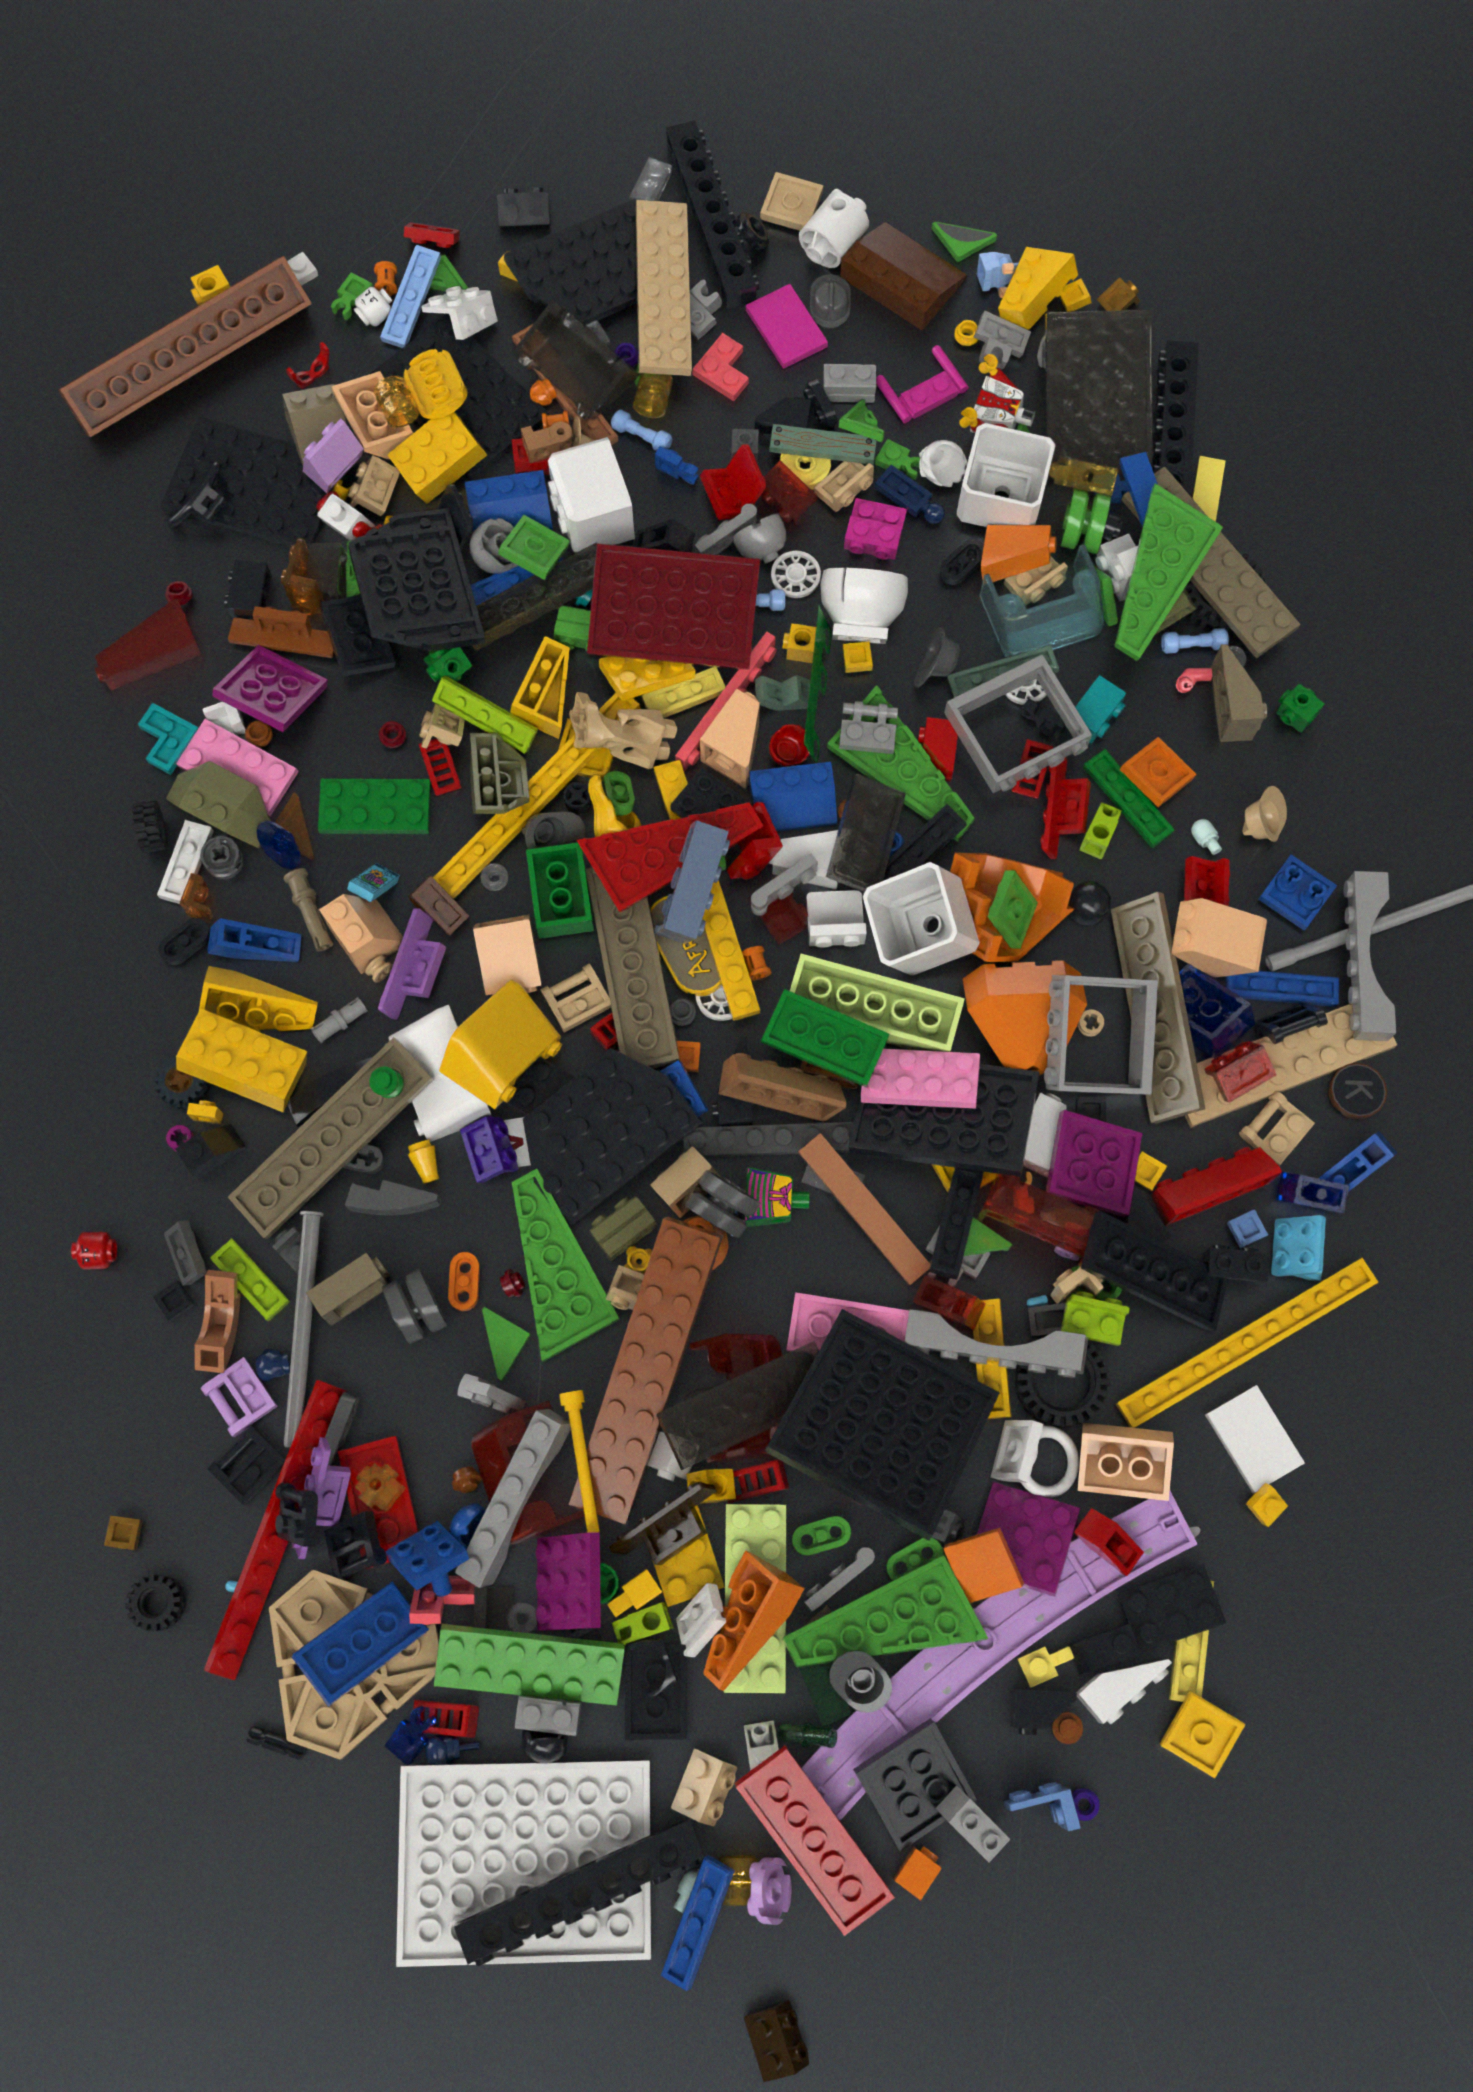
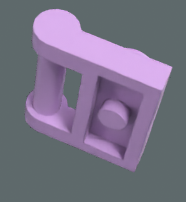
(247, 1391)

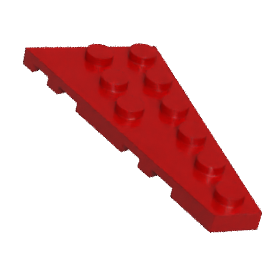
(646, 857)

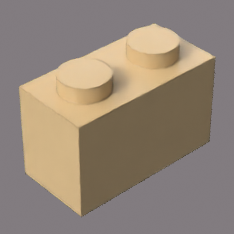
(681, 1180)

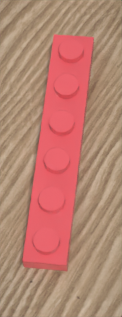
(762, 653)

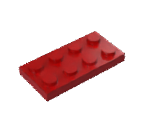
(400, 1519)

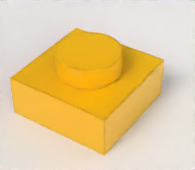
(1075, 296)
(857, 657)
(205, 1112)
(1149, 1171)
(1266, 1504)

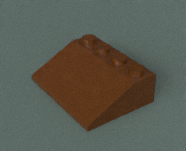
(901, 274)

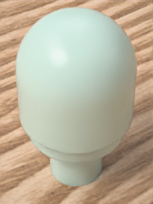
(1206, 835)
(685, 1888)

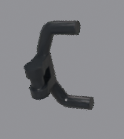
(199, 495)

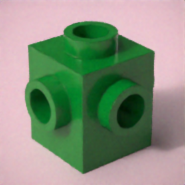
(447, 663)
(1299, 707)

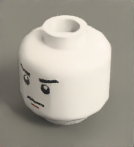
(373, 306)

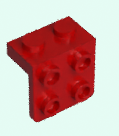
(734, 485)
(756, 849)

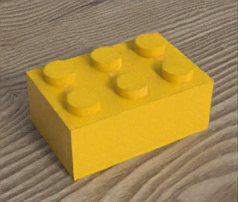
(437, 455)

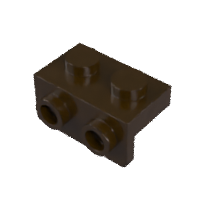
(777, 2041)

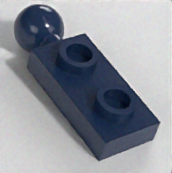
(909, 495)

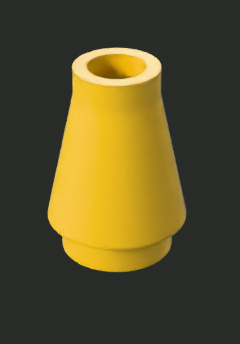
(424, 1160)

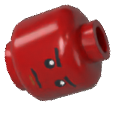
(94, 1250)

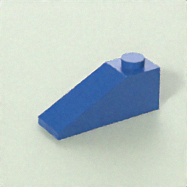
(253, 942)
(1361, 1161)

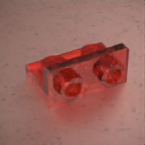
(787, 493)
(784, 918)
(1241, 1070)

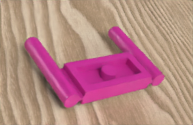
(928, 393)

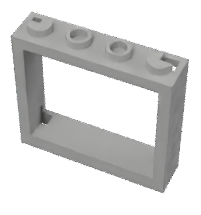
(1001, 685)
(1140, 1042)

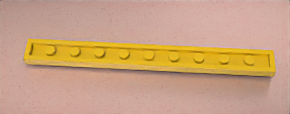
(504, 827)
(718, 925)
(1246, 1343)

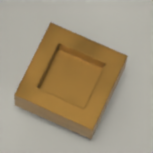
(123, 1533)

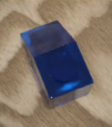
(1312, 1192)

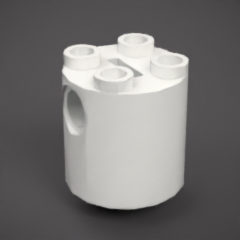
(834, 229)

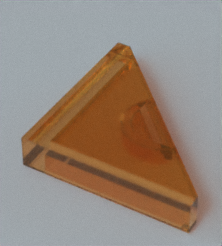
(294, 822)

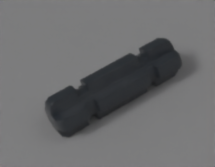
(275, 1743)

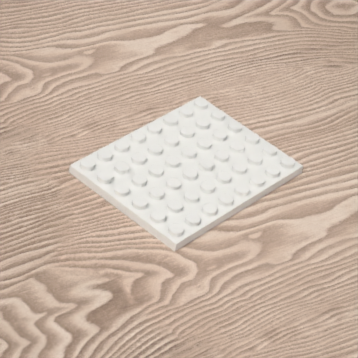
(504, 1828)

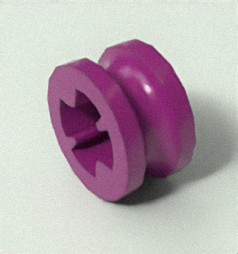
(172, 1133)

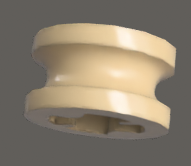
(378, 968)
(1099, 1022)

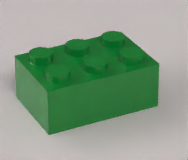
(559, 890)

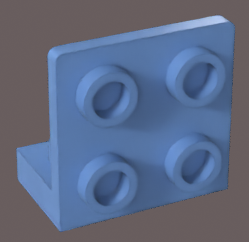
(1062, 1809)

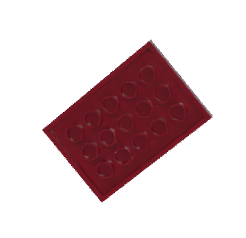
(673, 606)

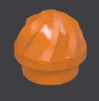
(542, 392)

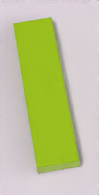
(484, 714)

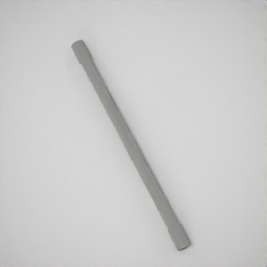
(1291, 955)

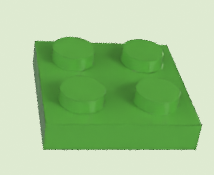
(533, 547)
(1012, 909)

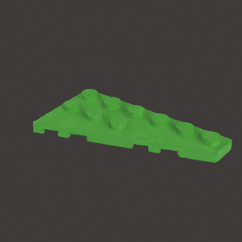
(905, 769)
(561, 1282)
(902, 1616)

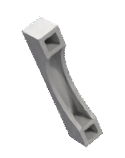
(1372, 1010)
(1056, 1351)
(493, 1535)

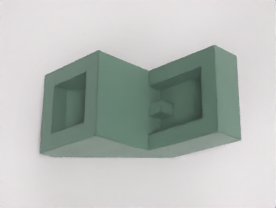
(784, 695)

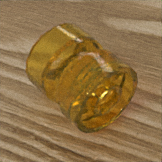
(652, 394)
(396, 401)
(740, 1885)

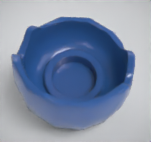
(466, 1522)

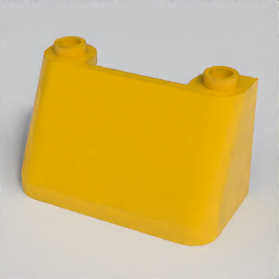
(499, 1045)

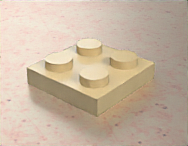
(791, 201)

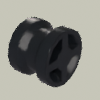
(577, 792)

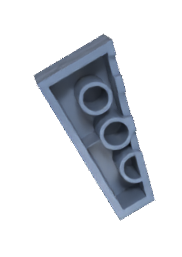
(693, 883)

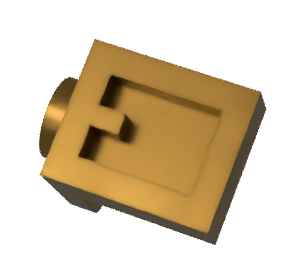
(1119, 296)

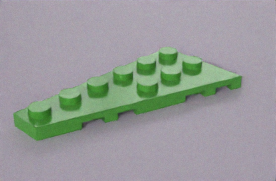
(1168, 554)

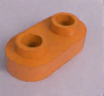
(464, 1282)

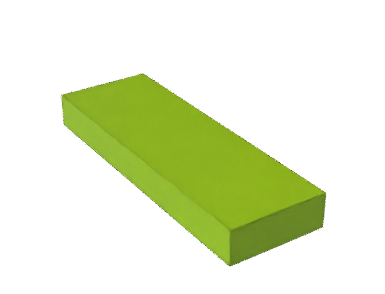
(250, 1280)

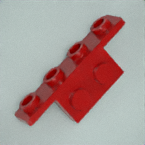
(1065, 808)

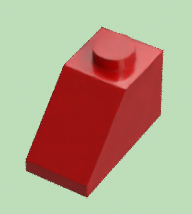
(940, 743)
(1109, 1541)

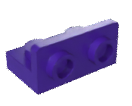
(489, 1148)

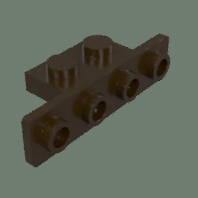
(670, 1528)

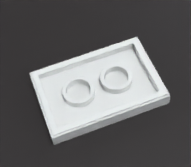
(1254, 1439)

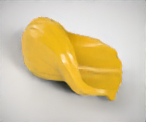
(604, 812)

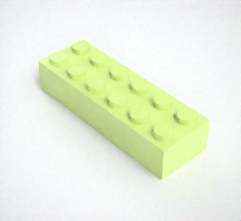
(909, 1013)
(763, 1533)

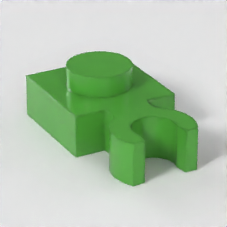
(348, 292)
(897, 456)

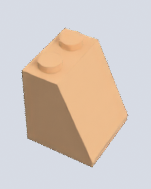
(732, 738)
(361, 929)
(1218, 938)
(507, 953)

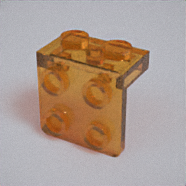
(302, 592)

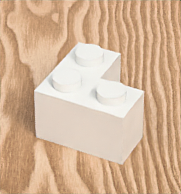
(1117, 561)

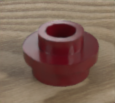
(180, 591)
(392, 727)
(512, 1283)

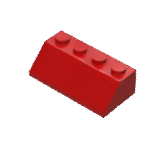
(1214, 1185)

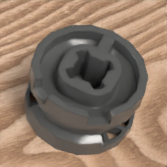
(221, 857)

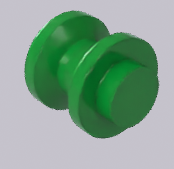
(386, 1082)

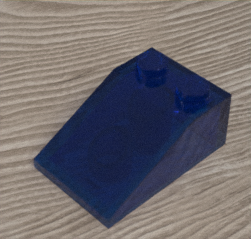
(1214, 1012)

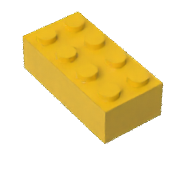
(241, 1060)

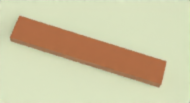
(593, 429)
(864, 1209)

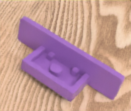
(413, 967)
(330, 1486)

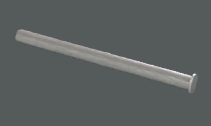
(302, 1324)

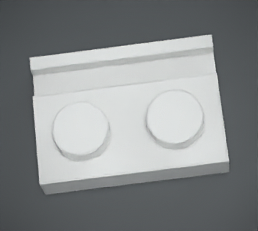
(700, 1620)

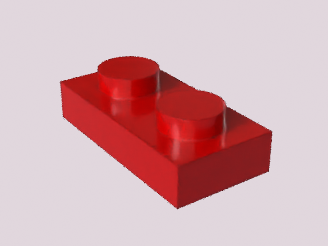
(422, 233)

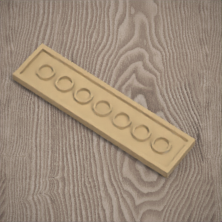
(663, 288)
(1295, 1061)

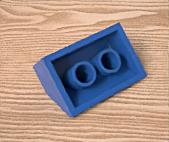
(509, 499)
(796, 795)

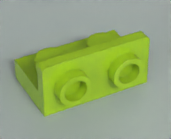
(1095, 1318)

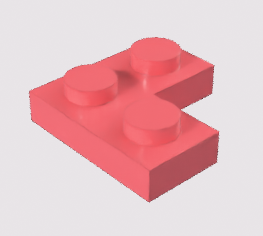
(717, 370)
(428, 1607)

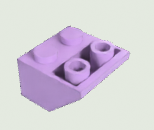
(332, 455)

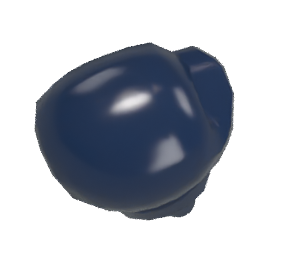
(272, 1365)
(444, 1749)

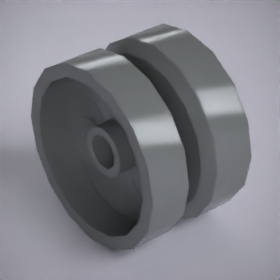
(724, 1201)
(411, 1307)

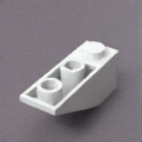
(1111, 1690)

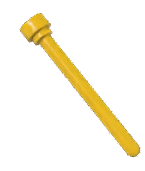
(572, 1404)

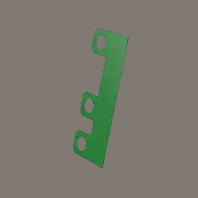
(815, 683)

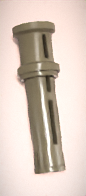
(305, 898)

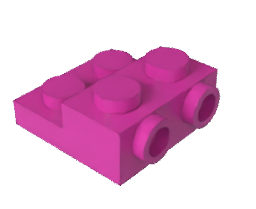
(875, 529)

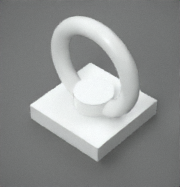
(1019, 1452)

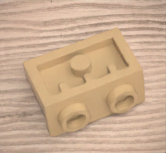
(374, 485)
(1033, 583)
(443, 725)

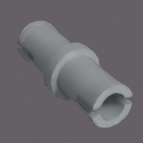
(339, 1020)

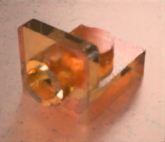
(195, 893)

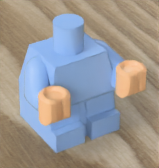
(995, 270)

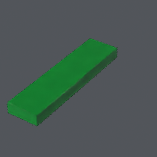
(1128, 798)

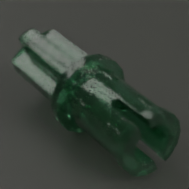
(807, 1735)

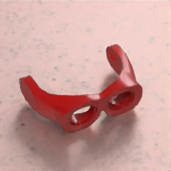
(321, 359)

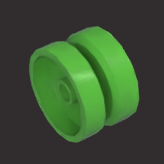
(1085, 521)

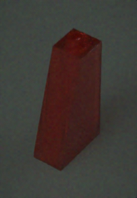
(148, 648)

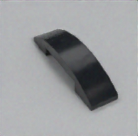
(317, 1093)

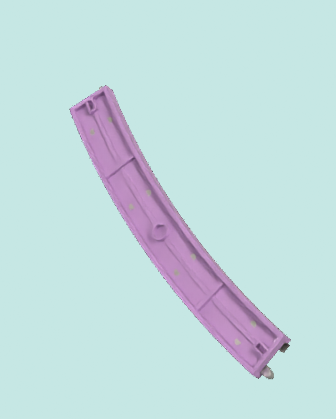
(1012, 1621)

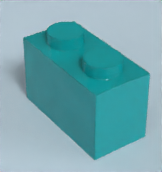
(1099, 705)

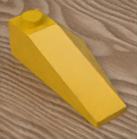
(255, 1002)

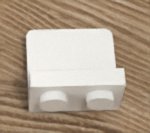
(468, 309)
(835, 918)

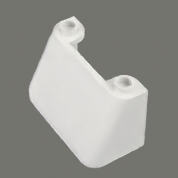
(443, 1104)

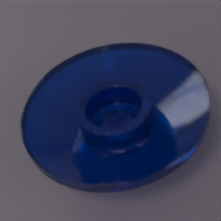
(278, 844)

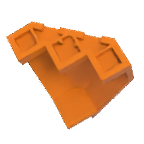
(980, 879)
(1014, 1006)

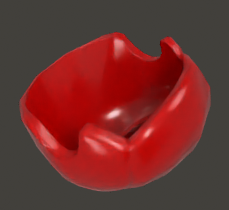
(788, 746)

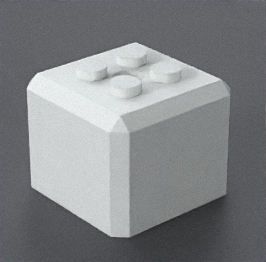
(1008, 463)
(590, 495)
(900, 916)

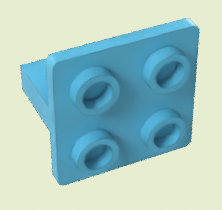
(1299, 1247)

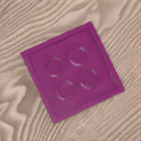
(270, 688)
(1094, 1163)
(1035, 1532)
(568, 1582)

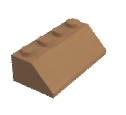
(781, 1088)

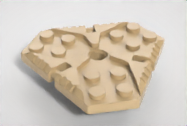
(337, 1729)

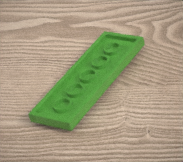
(529, 1664)

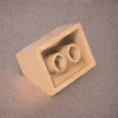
(366, 416)
(1125, 1461)

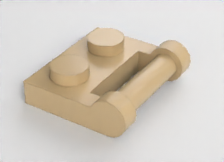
(580, 1005)
(1284, 1134)

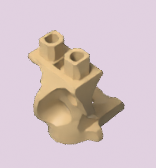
(642, 734)

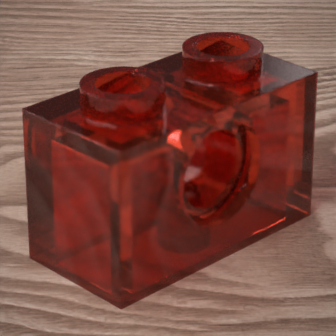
(949, 1302)

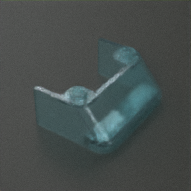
(1050, 623)

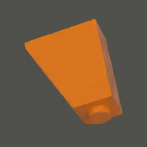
(1016, 549)

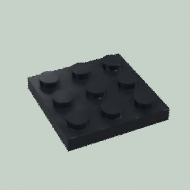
(910, 1782)

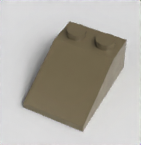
(310, 413)
(1235, 698)

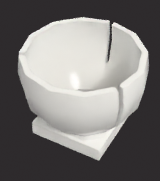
(865, 604)

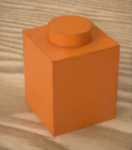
(918, 1871)

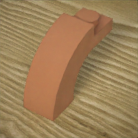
(219, 1322)

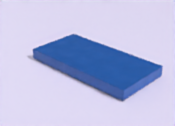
(359, 1644)

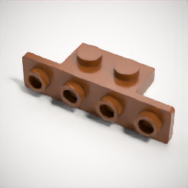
(281, 632)

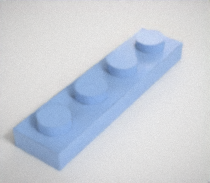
(410, 296)

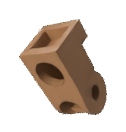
(546, 441)

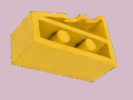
(1035, 284)
(543, 689)

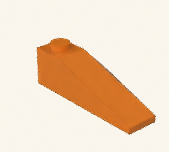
(756, 1609)

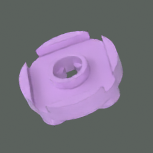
(769, 1890)

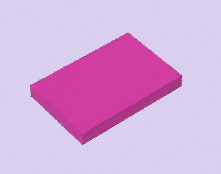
(786, 326)

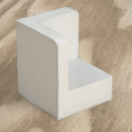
(225, 717)

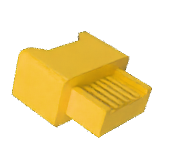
(636, 1592)

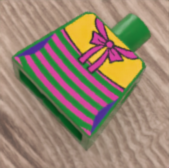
(775, 1196)

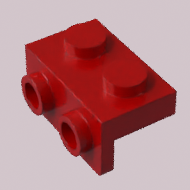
(1207, 880)

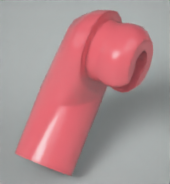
(1190, 677)

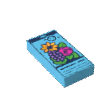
(373, 882)

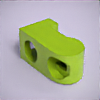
(1100, 831)
(643, 1624)

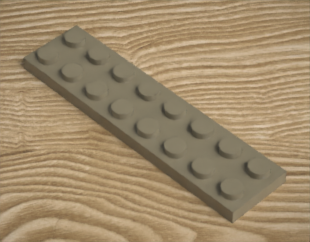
(1233, 585)
(1146, 954)
(634, 978)
(326, 1142)

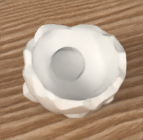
(942, 463)

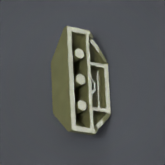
(496, 775)
(221, 800)

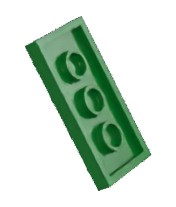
(374, 806)
(825, 1038)

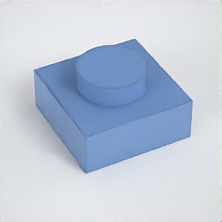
(1247, 1229)

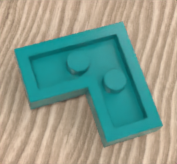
(172, 735)

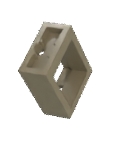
(349, 1288)

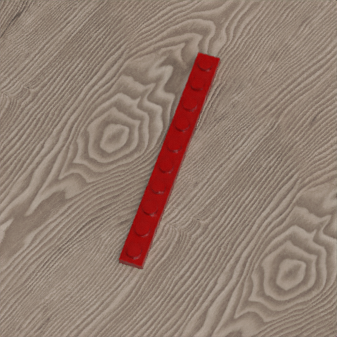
(267, 1547)

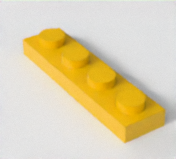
(991, 1331)

